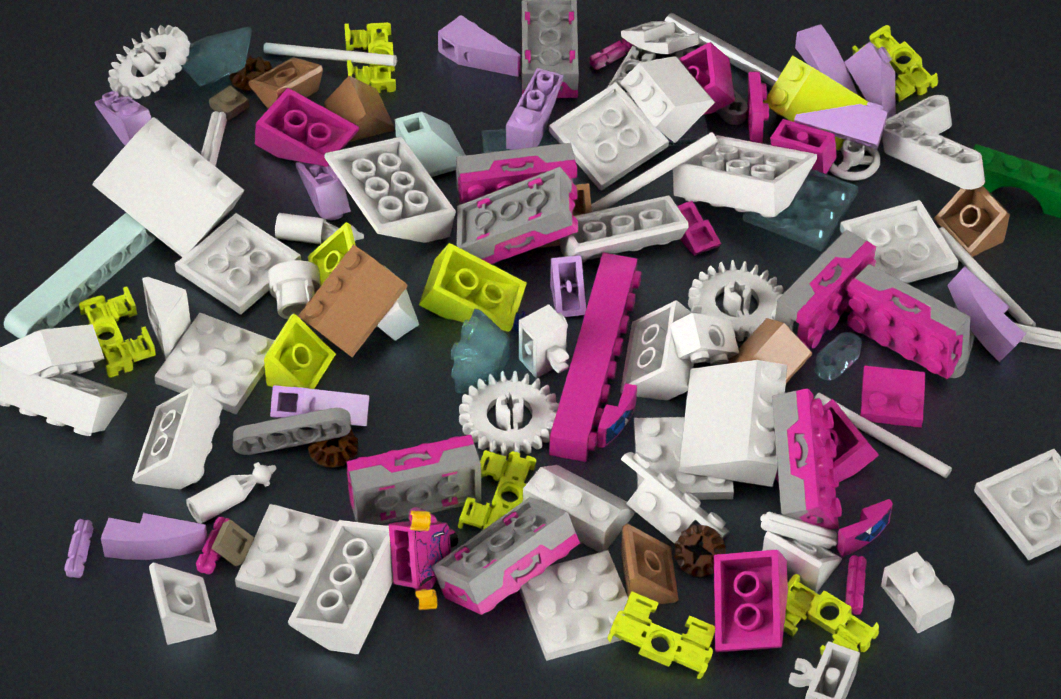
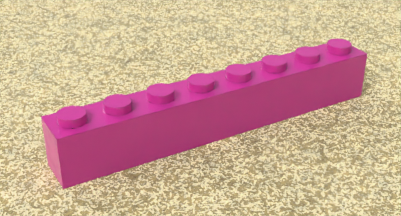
(594, 358)

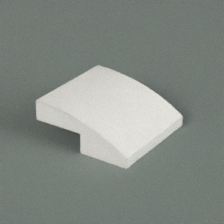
(659, 37)

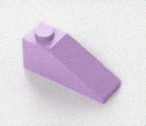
(874, 76)
(853, 122)
(324, 190)

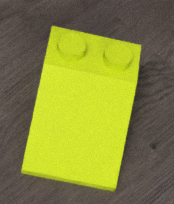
(807, 90)
(466, 283)

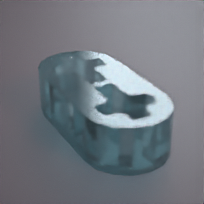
(833, 352)

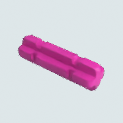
(610, 54)
(206, 561)
(856, 583)

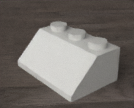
(667, 95)
(54, 351)
(652, 355)
(178, 440)
(592, 510)

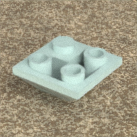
(430, 141)

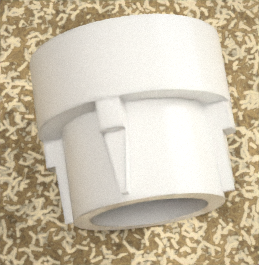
(293, 285)

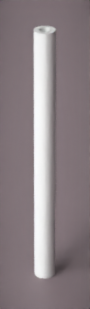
(330, 54)
(654, 172)
(969, 262)
(893, 441)

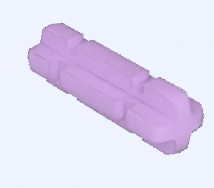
(79, 548)

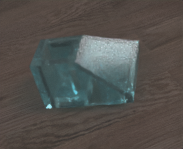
(218, 55)
(480, 352)

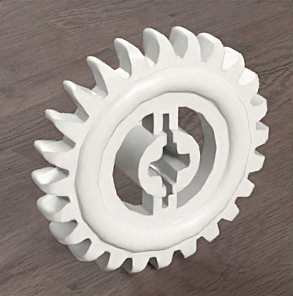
(147, 60)
(737, 289)
(479, 401)

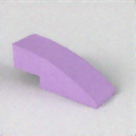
(821, 53)
(986, 314)
(152, 538)

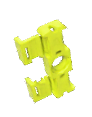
(378, 43)
(906, 81)
(115, 350)
(506, 472)
(805, 600)
(687, 652)

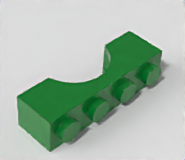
(1011, 171)

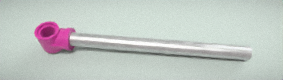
(737, 57)

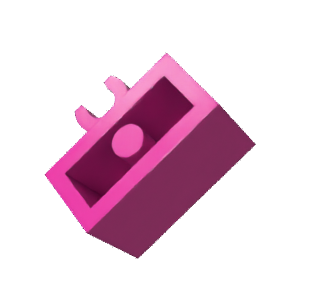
(806, 139)

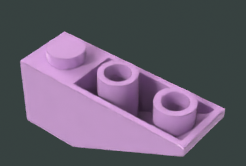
(475, 48)
(533, 110)
(123, 115)
(297, 401)

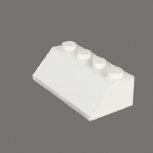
(625, 229)
(61, 399)
(346, 587)

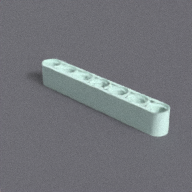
(79, 277)

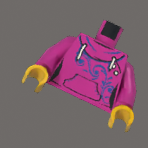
(415, 549)

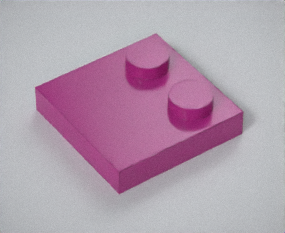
(757, 110)
(893, 396)

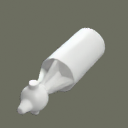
(306, 229)
(227, 493)

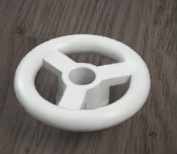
(854, 155)

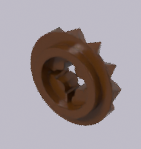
(242, 79)
(332, 455)
(691, 537)

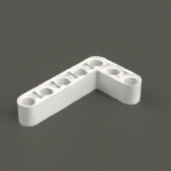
(915, 140)

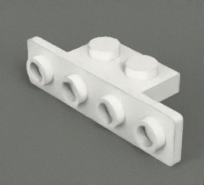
(664, 504)

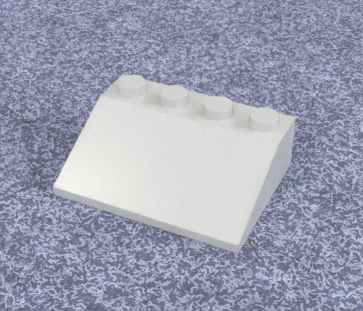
(743, 176)
(168, 187)
(394, 190)
(732, 421)

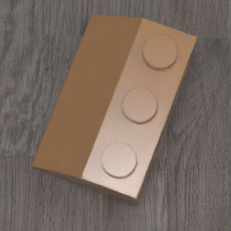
(353, 300)

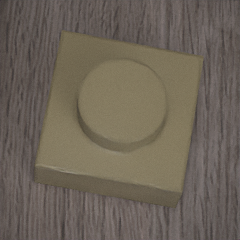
(229, 102)
(233, 543)

